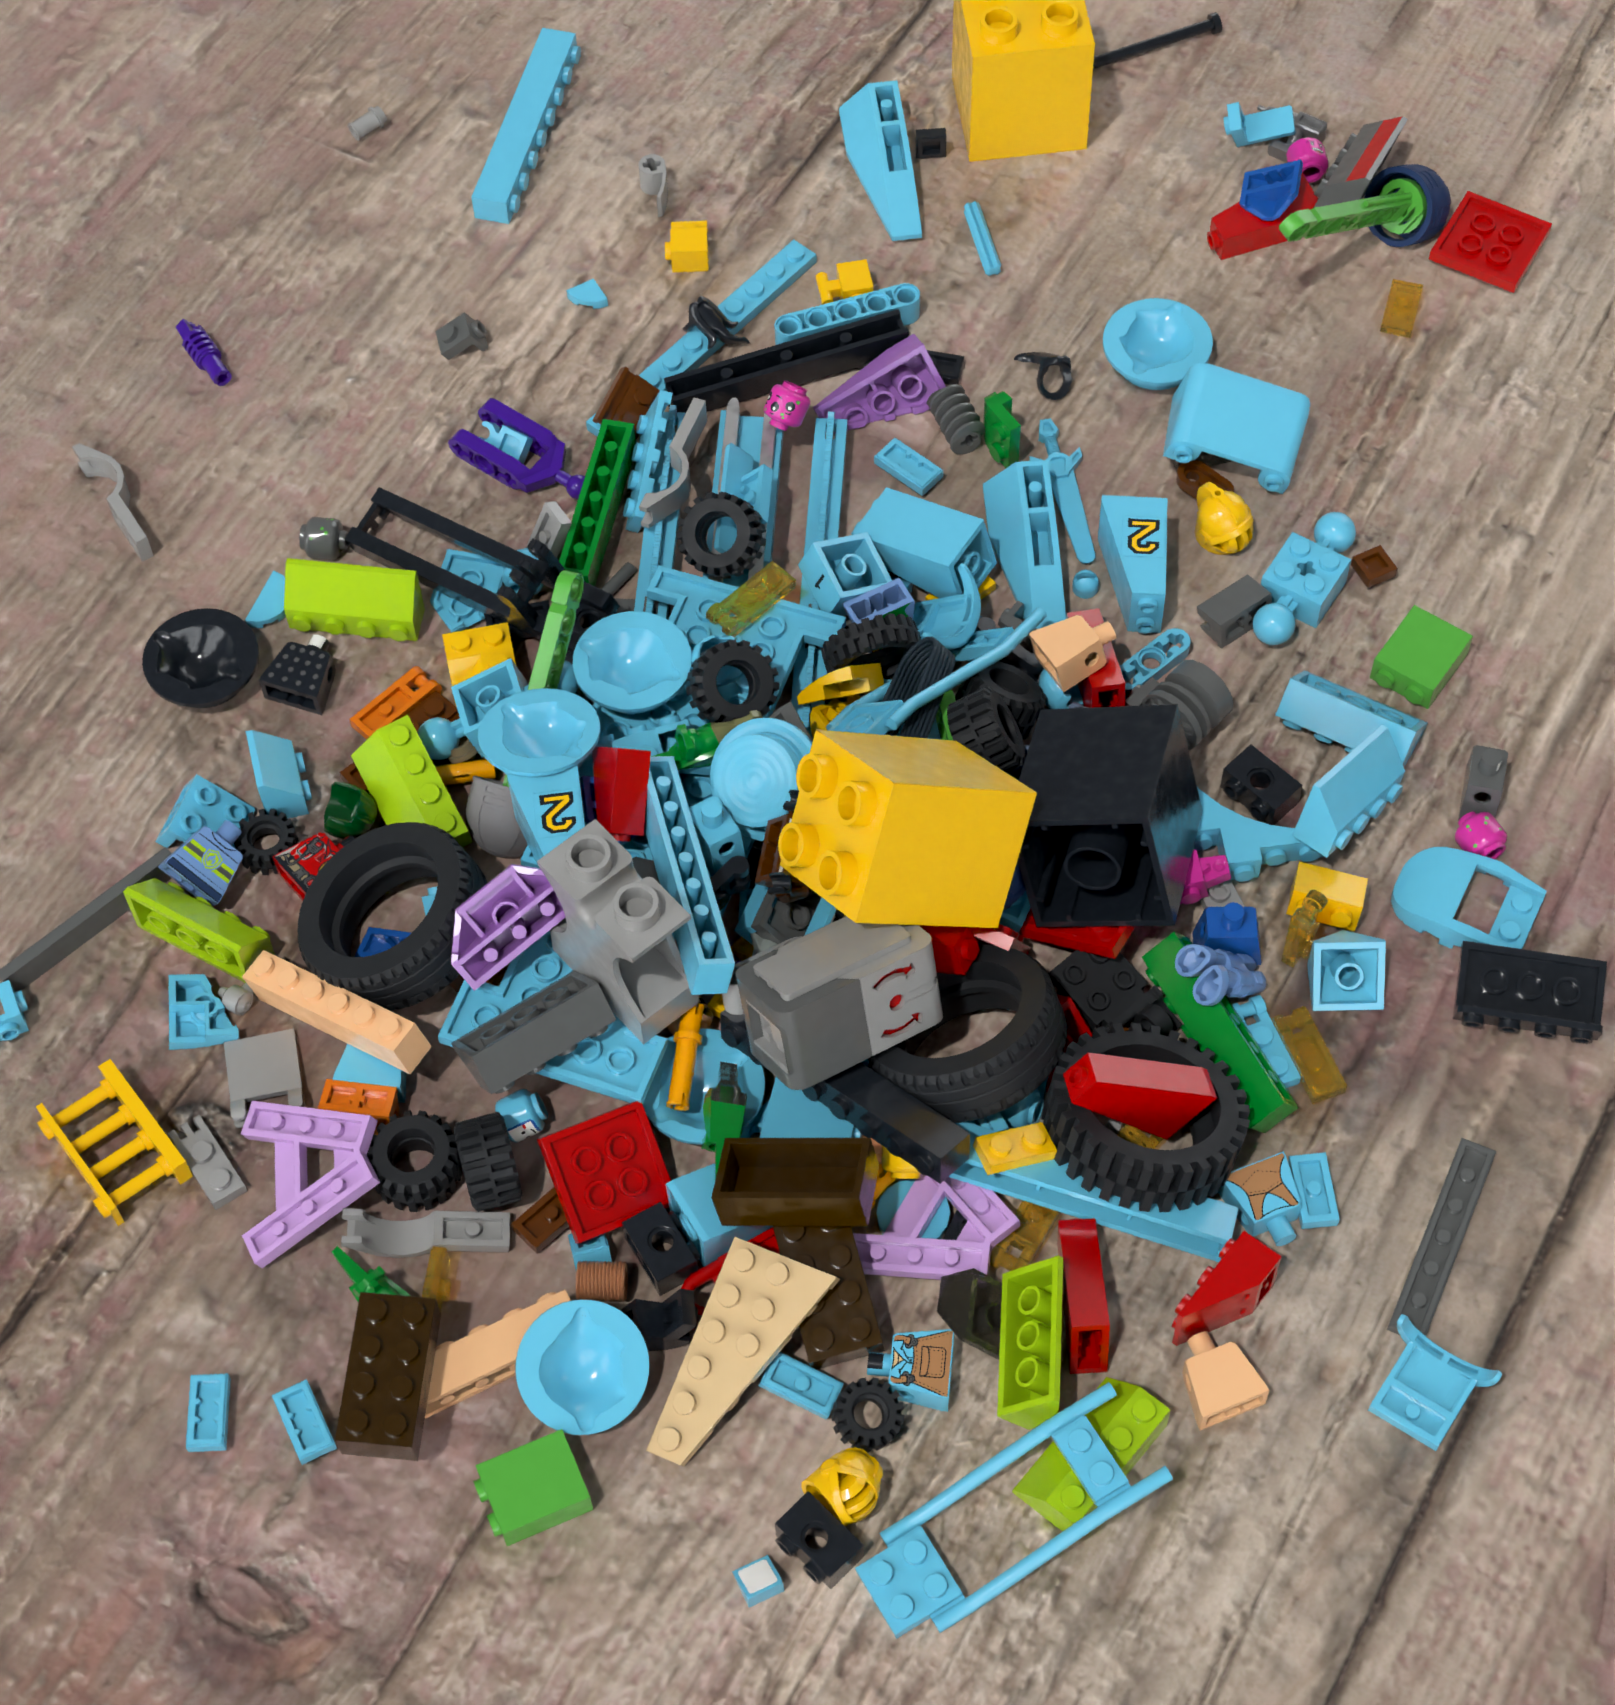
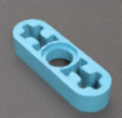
(1156, 650)

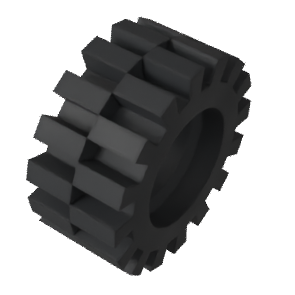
(261, 826)
(883, 1398)

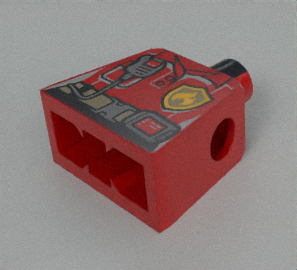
(304, 860)

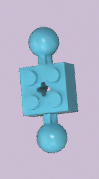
(1305, 578)
(473, 700)

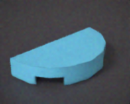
(269, 603)

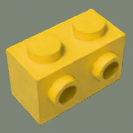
(1342, 890)

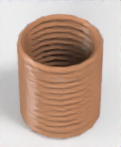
(602, 1280)

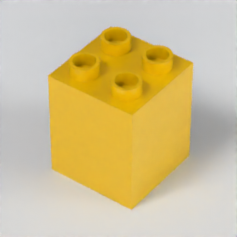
(1022, 76)
(905, 830)

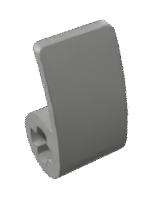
(654, 179)

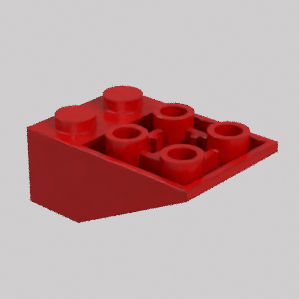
(1229, 1289)

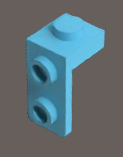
(1258, 126)
(14, 1004)

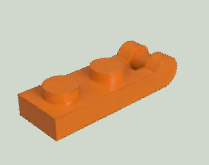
(394, 702)

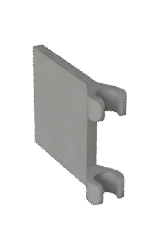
(262, 1069)

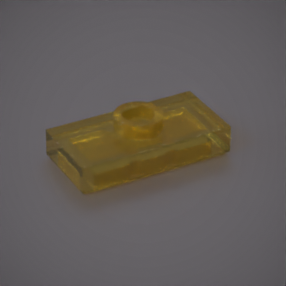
(1401, 308)
(436, 1281)

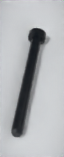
(1212, 24)

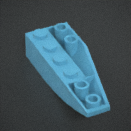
(881, 156)
(1026, 536)

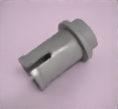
(368, 122)

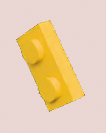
(1014, 1148)

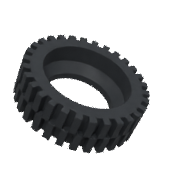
(1139, 1171)

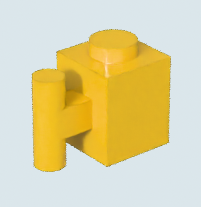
(688, 246)
(851, 280)

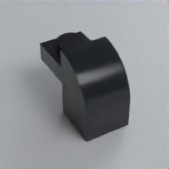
(664, 1323)

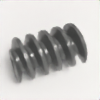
(956, 418)

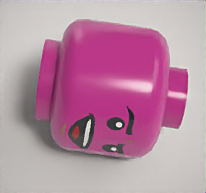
(1313, 156)

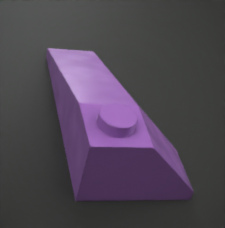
(886, 388)

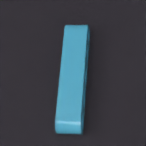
(848, 310)

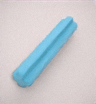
(982, 238)

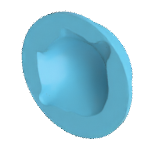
(1156, 342)
(632, 661)
(539, 732)
(756, 771)
(689, 1125)
(582, 1367)

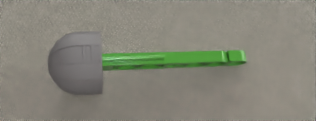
(490, 804)

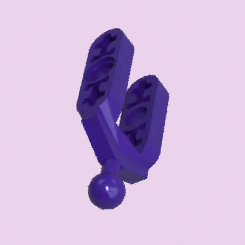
(506, 468)

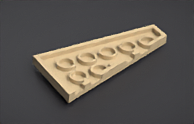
(741, 1331)

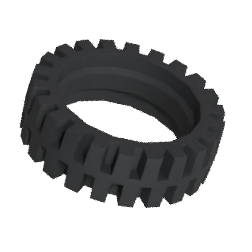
(890, 633)

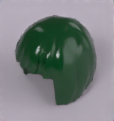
(349, 811)

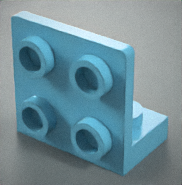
(200, 806)

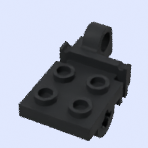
(1111, 993)

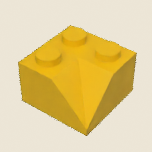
(476, 650)

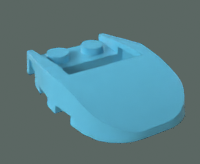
(1433, 888)

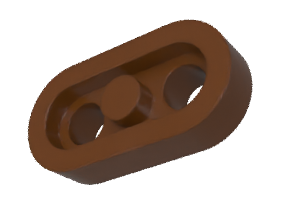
(1201, 473)

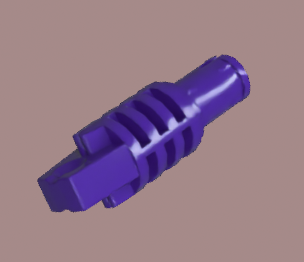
(203, 351)

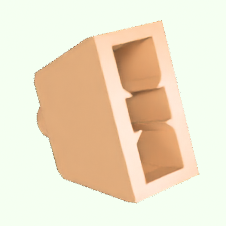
(1071, 649)
(1220, 1381)

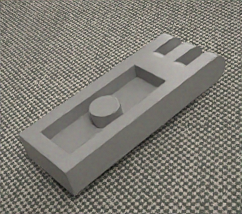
(208, 1163)

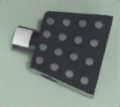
(301, 675)

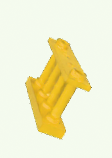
(130, 1111)

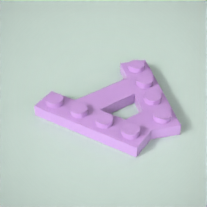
(302, 1207)
(906, 1254)

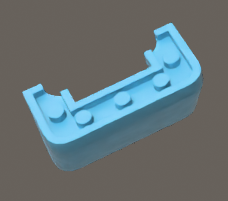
(1237, 421)

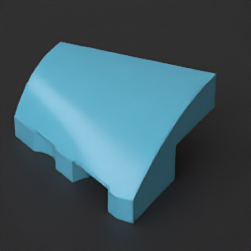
(196, 1014)

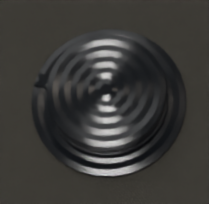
(200, 658)

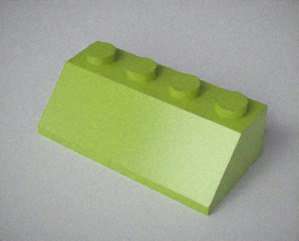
(353, 599)
(406, 781)
(196, 926)
(1030, 1343)
(1126, 1427)

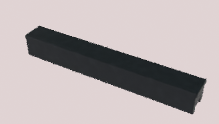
(791, 361)

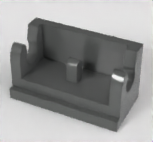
(1233, 610)

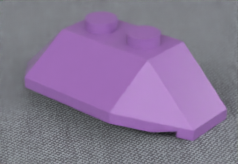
(502, 922)

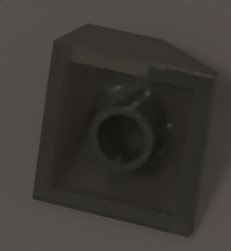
(972, 1309)

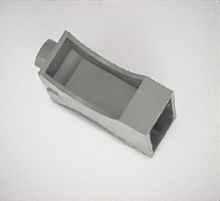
(619, 930)

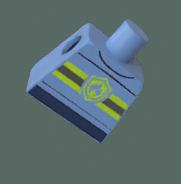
(206, 862)

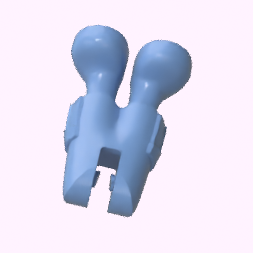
(1219, 973)

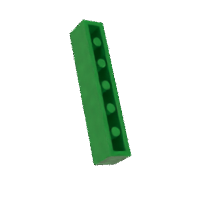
(599, 500)
(1224, 1034)

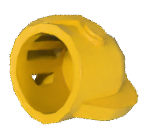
(1222, 520)
(846, 1484)

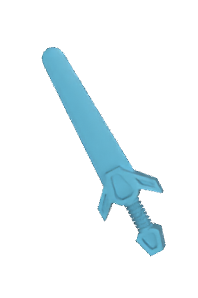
(1066, 490)

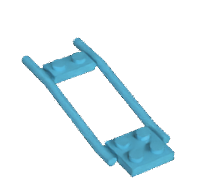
(982, 650)
(911, 1578)

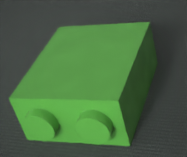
(1421, 657)
(532, 1488)

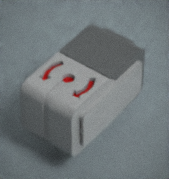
(835, 997)

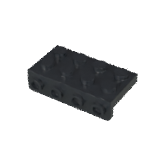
(1530, 991)

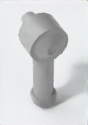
(237, 998)

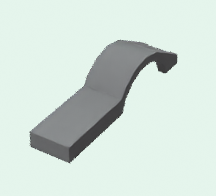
(100, 464)
(667, 501)
(417, 1237)

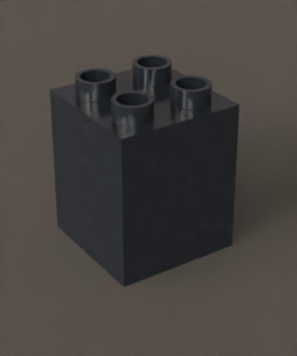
(1109, 816)

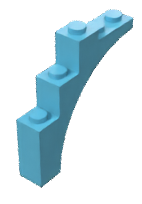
(1247, 841)

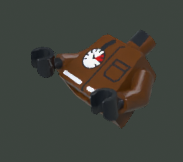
(769, 872)

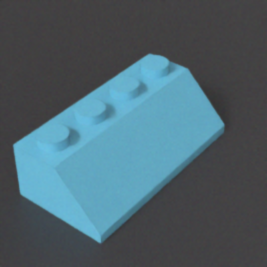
(1345, 715)
(1351, 794)

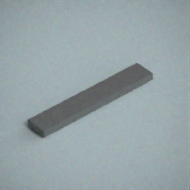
(79, 927)
(1443, 1235)

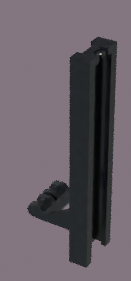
(506, 603)

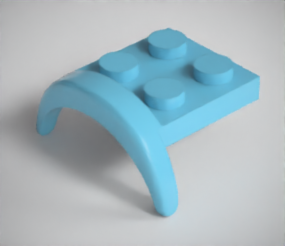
(951, 618)
(1427, 1387)

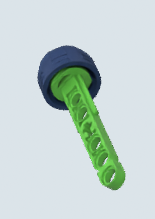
(1400, 198)

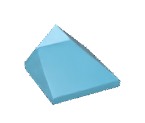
(1347, 972)

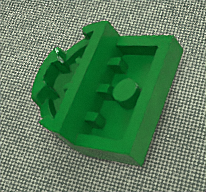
(1001, 429)

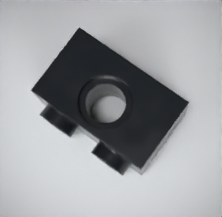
(1254, 769)
(663, 1268)
(811, 1519)

